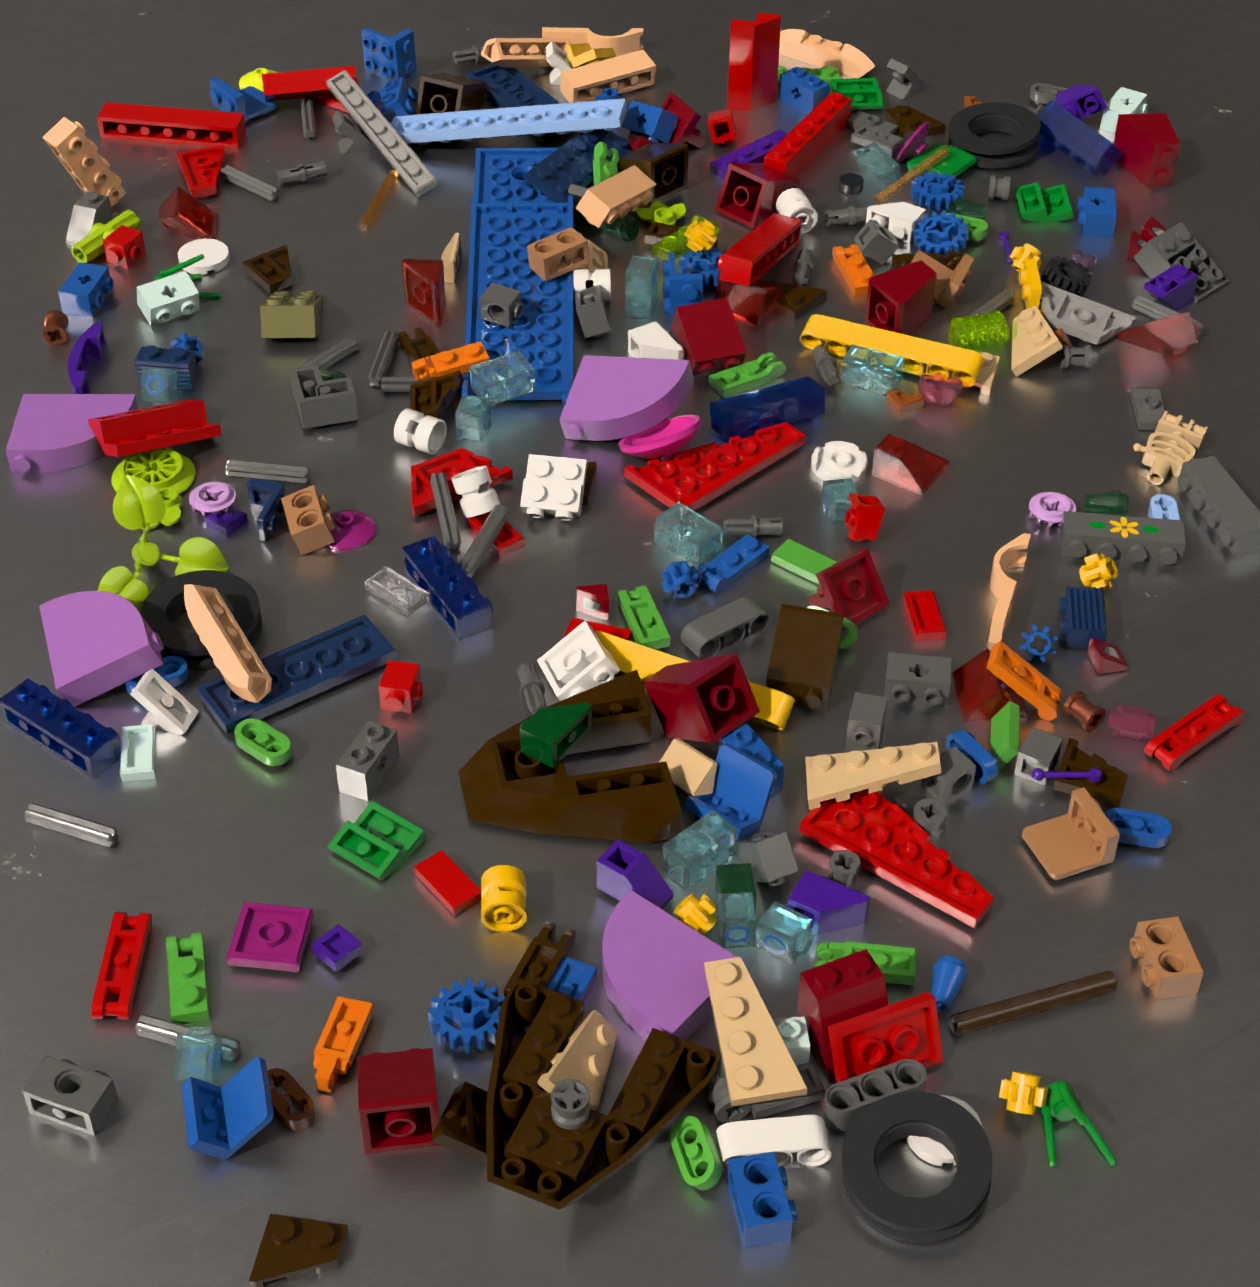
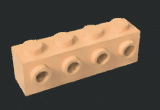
(621, 73)
(82, 160)
(616, 196)

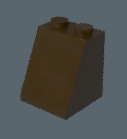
(449, 94)
(663, 164)
(806, 655)

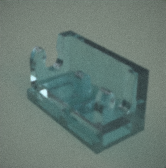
(878, 163)

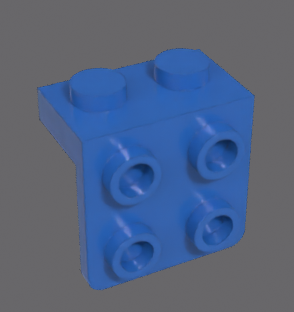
(389, 56)
(395, 96)
(246, 101)
(679, 288)
(739, 791)
(230, 1115)

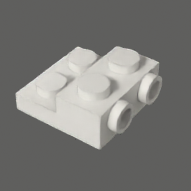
(553, 487)
(578, 663)

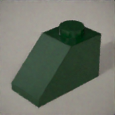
(555, 732)

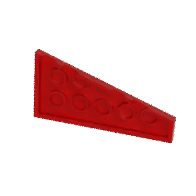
(712, 469)
(898, 852)

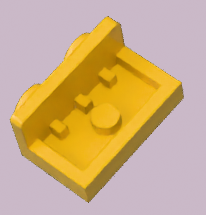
(582, 54)
(1031, 284)

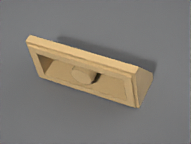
(451, 258)
(690, 768)

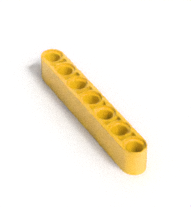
(919, 354)
(630, 656)

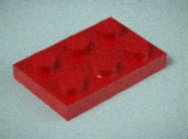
(887, 1036)

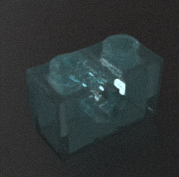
(641, 287)
(871, 370)
(503, 377)
(688, 534)
(698, 850)

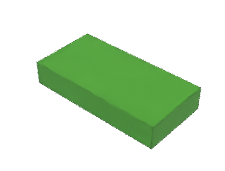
(801, 560)
(1005, 734)

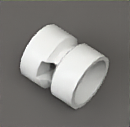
(796, 204)
(599, 276)
(420, 431)
(475, 490)

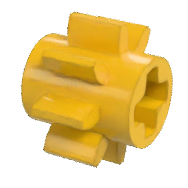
(700, 236)
(1020, 253)
(1098, 571)
(697, 913)
(1023, 1092)

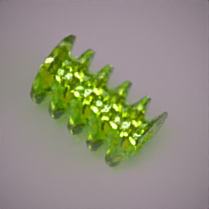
(978, 328)

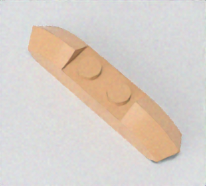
(520, 51)
(823, 52)
(226, 643)

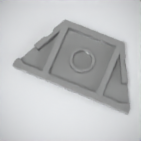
(1082, 316)

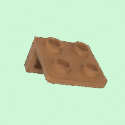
(948, 282)
(1074, 840)

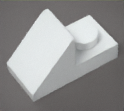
(558, 60)
(165, 704)

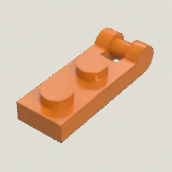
(853, 268)
(1025, 680)

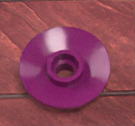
(915, 143)
(352, 530)

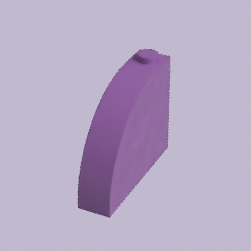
(623, 396)
(55, 432)
(97, 643)
(656, 969)

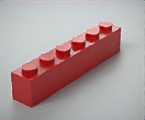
(171, 125)
(810, 135)
(760, 250)

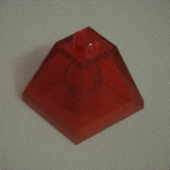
(188, 216)
(1163, 335)
(907, 464)

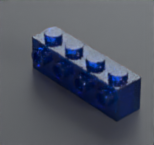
(1077, 138)
(767, 407)
(449, 589)
(61, 728)

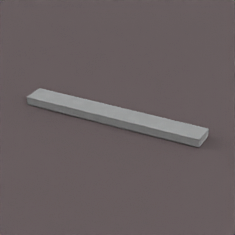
(382, 133)

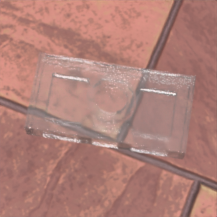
(397, 591)

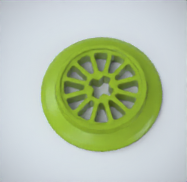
(158, 467)

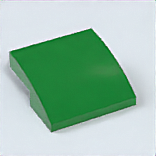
(863, 92)
(952, 164)
(1045, 204)
(377, 841)

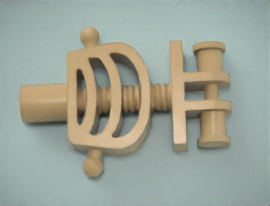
(1170, 447)

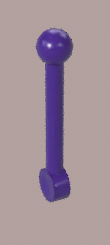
(1003, 235)
(1093, 775)

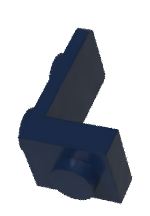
(266, 496)

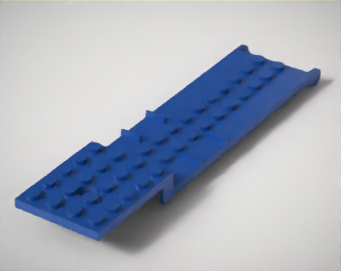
(504, 220)

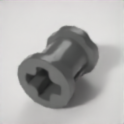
(1076, 357)
(844, 868)

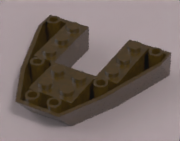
(621, 804)
(561, 1164)

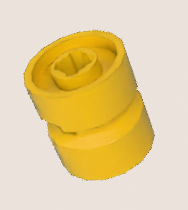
(503, 898)

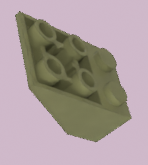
(291, 315)

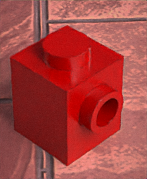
(722, 126)
(124, 246)
(400, 686)

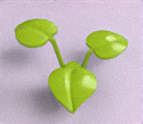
(139, 505)

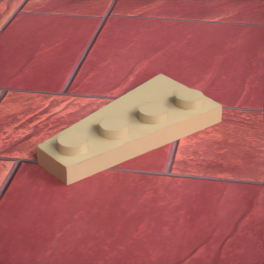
(872, 769)
(750, 1045)

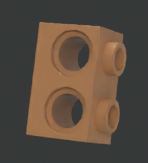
(558, 254)
(308, 519)
(1166, 958)

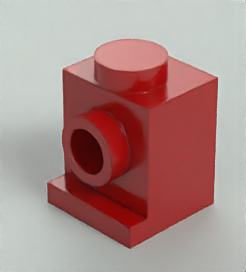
(864, 517)

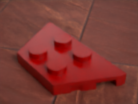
(451, 465)

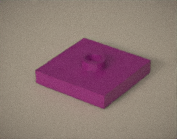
(270, 937)

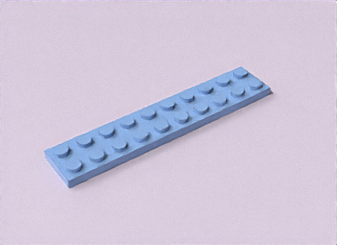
(511, 121)

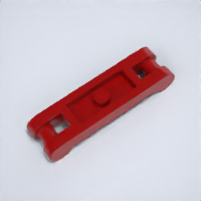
(1194, 731)
(121, 965)

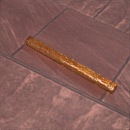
(912, 174)
(378, 200)

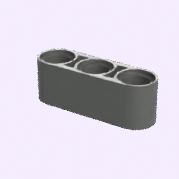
(725, 628)
(856, 1092)

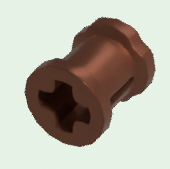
(55, 324)
(1084, 711)

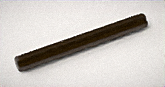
(1032, 1003)

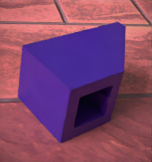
(1081, 100)
(1173, 287)
(628, 869)
(828, 903)

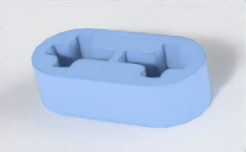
(1167, 503)

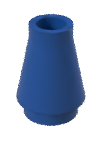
(947, 979)

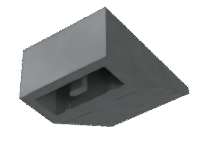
(1181, 248)

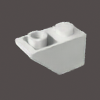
(897, 218)
(653, 342)

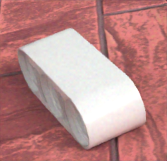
(793, 1139)

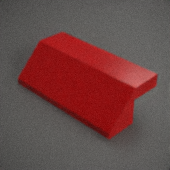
(754, 62)
(301, 83)
(153, 427)

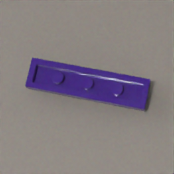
(750, 153)

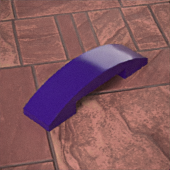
(87, 348)

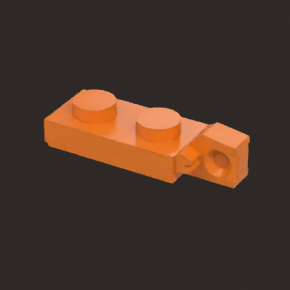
(450, 361)
(340, 1040)

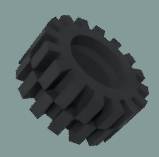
(1066, 275)

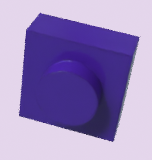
(337, 948)

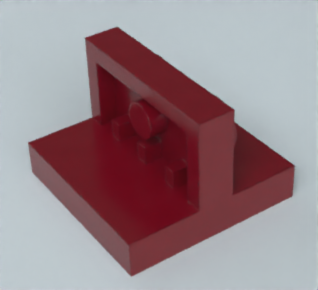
(685, 125)
(851, 587)

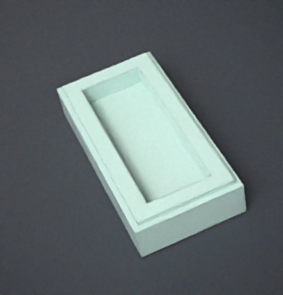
(138, 753)

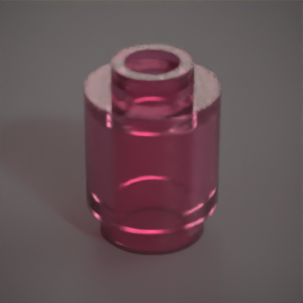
(1131, 722)

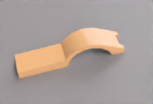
(622, 44)
(1003, 586)

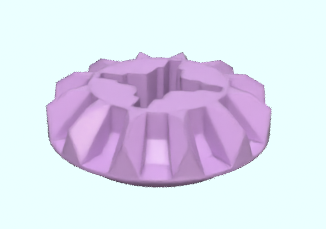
(222, 497)
(1043, 504)

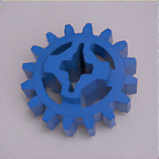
(936, 190)
(941, 233)
(703, 263)
(466, 1015)

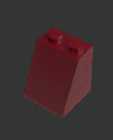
(1147, 147)
(752, 192)
(901, 298)
(708, 336)
(702, 698)
(836, 994)
(397, 1100)

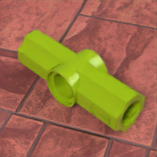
(93, 246)

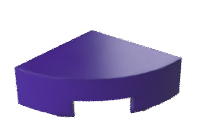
(227, 522)

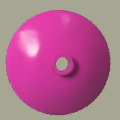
(662, 438)

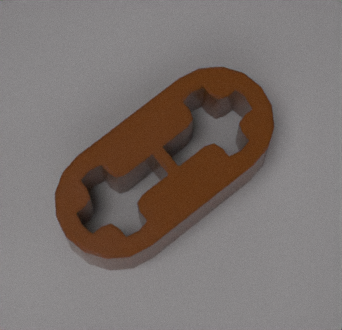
(294, 1095)

